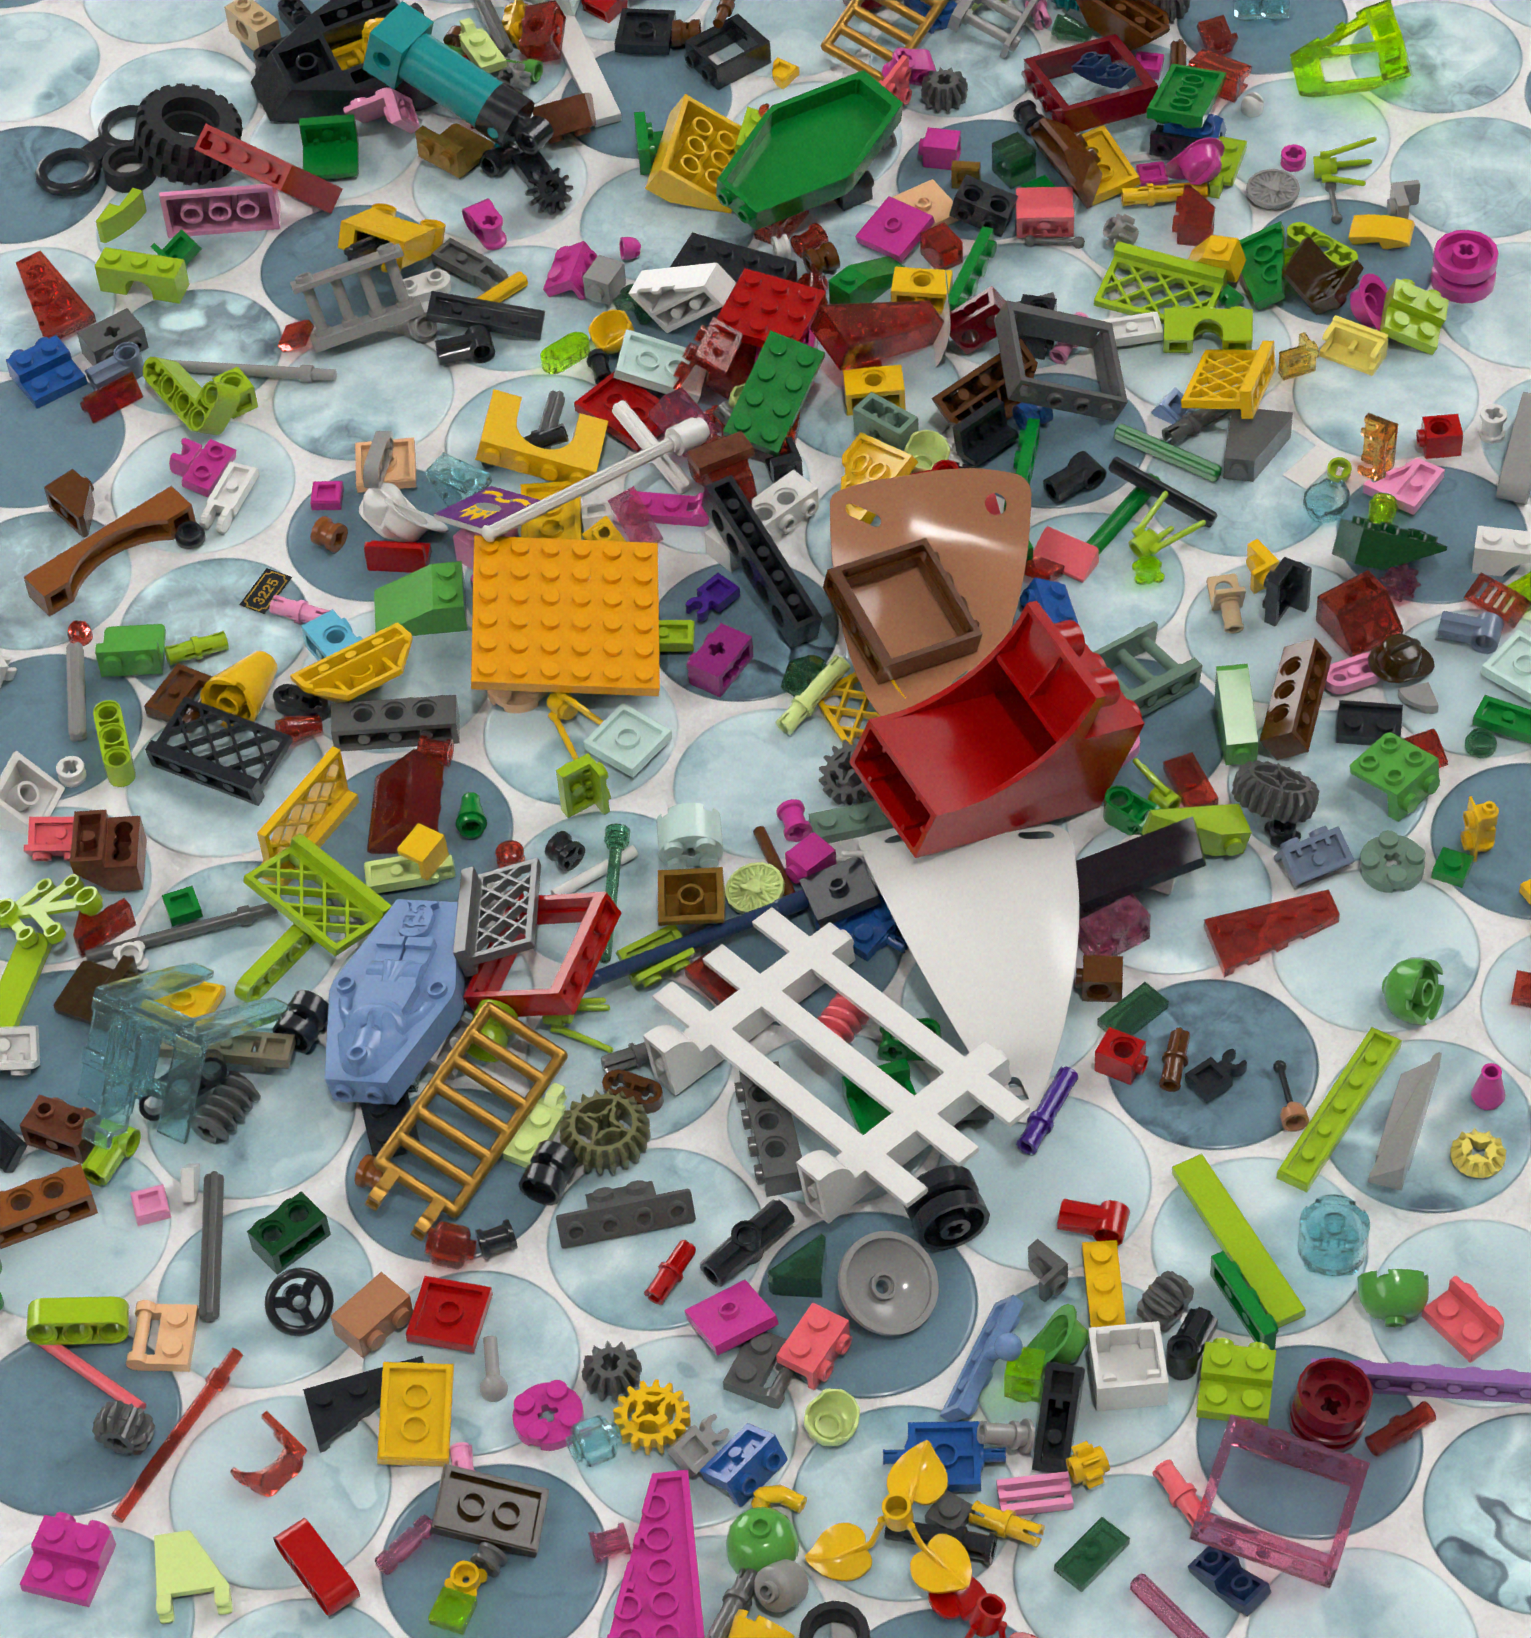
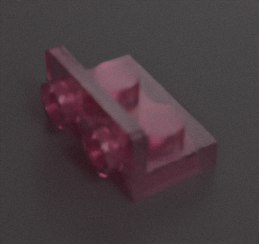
(676, 408)

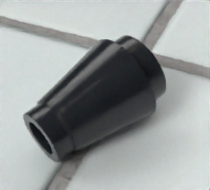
(497, 159)

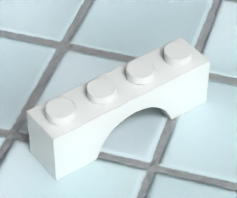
(1500, 550)

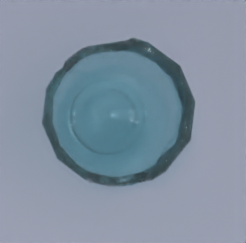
(1326, 501)

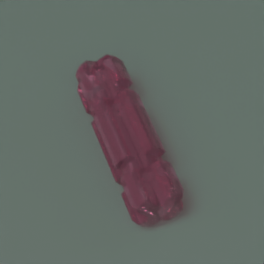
(404, 1545)

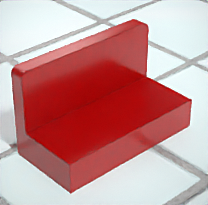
(396, 556)

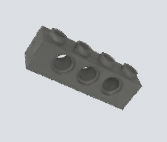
(394, 722)
(778, 1173)

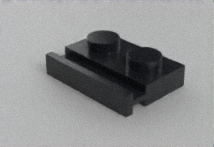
(1367, 721)
(382, 1121)

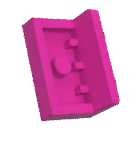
(568, 270)

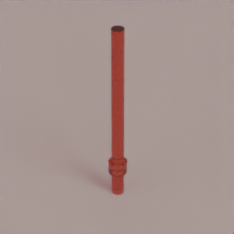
(215, 1382)

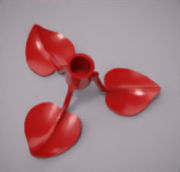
(976, 1605)

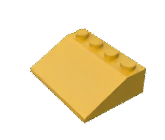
(693, 155)

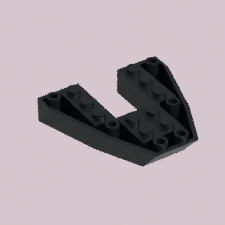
(303, 74)

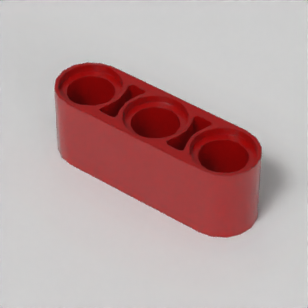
(316, 1567)

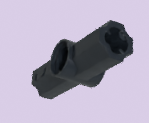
(734, 1254)

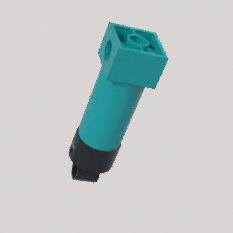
(406, 51)

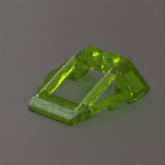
(1387, 41)

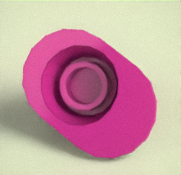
(1198, 162)
(1368, 301)

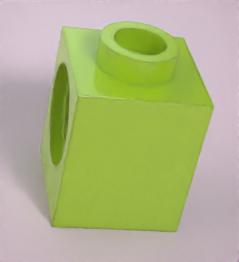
(247, 391)

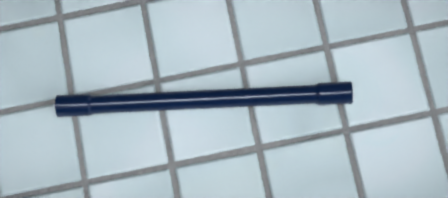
(785, 906)

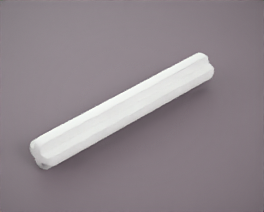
(645, 439)

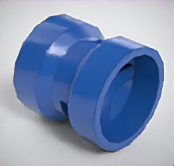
(1023, 411)

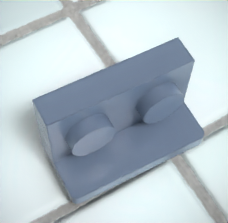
(1315, 856)

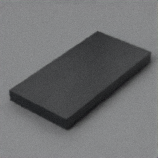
(1139, 864)

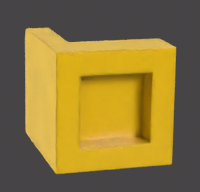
(425, 848)

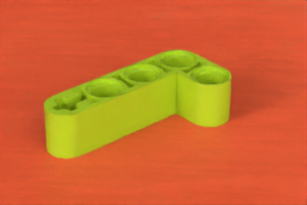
(201, 409)

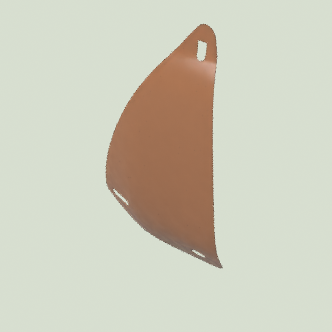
(977, 548)

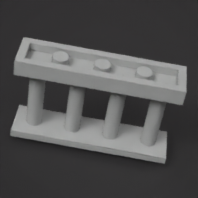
(964, 15)
(352, 326)

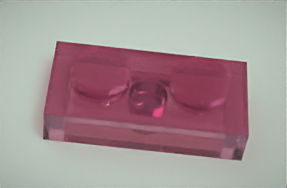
(634, 517)

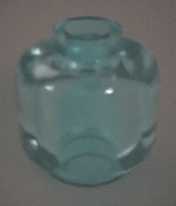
(593, 1441)

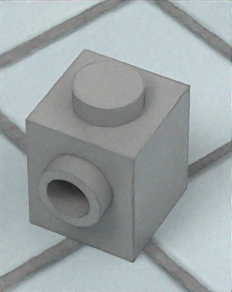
(604, 280)

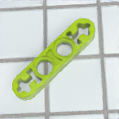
(275, 962)

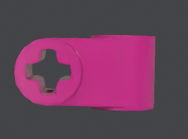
(919, 62)
(485, 224)

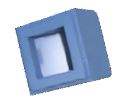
(1170, 407)

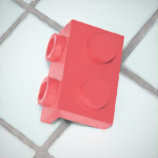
(49, 838)
(816, 1344)

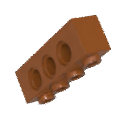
(42, 1211)

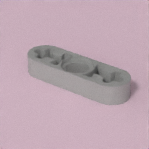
(378, 459)

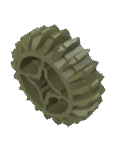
(599, 1122)

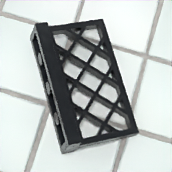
(202, 768)

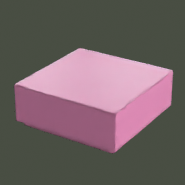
(150, 1205)

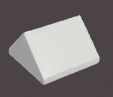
(25, 793)

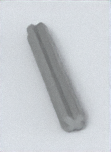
(76, 692)

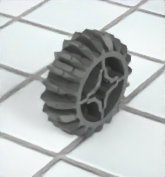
(1275, 791)

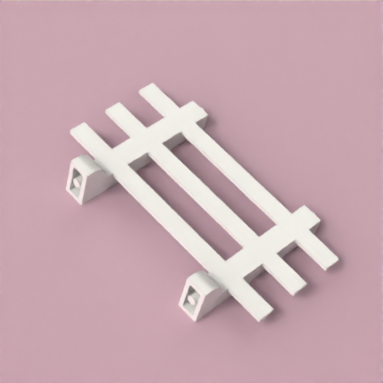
(914, 1122)

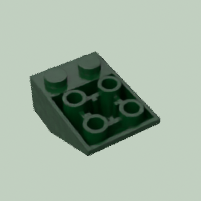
(1382, 544)

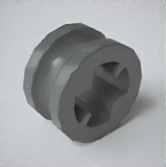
(489, 1559)

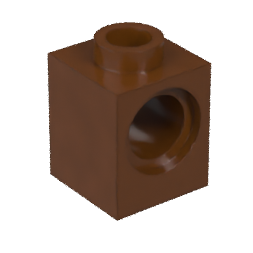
(1100, 978)

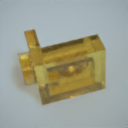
(1299, 359)

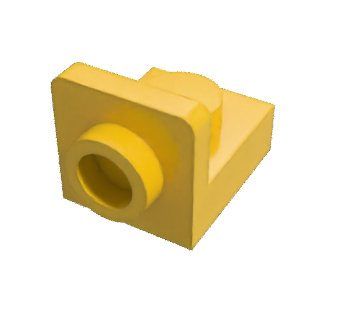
(1259, 562)

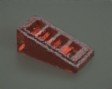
(1514, 612)

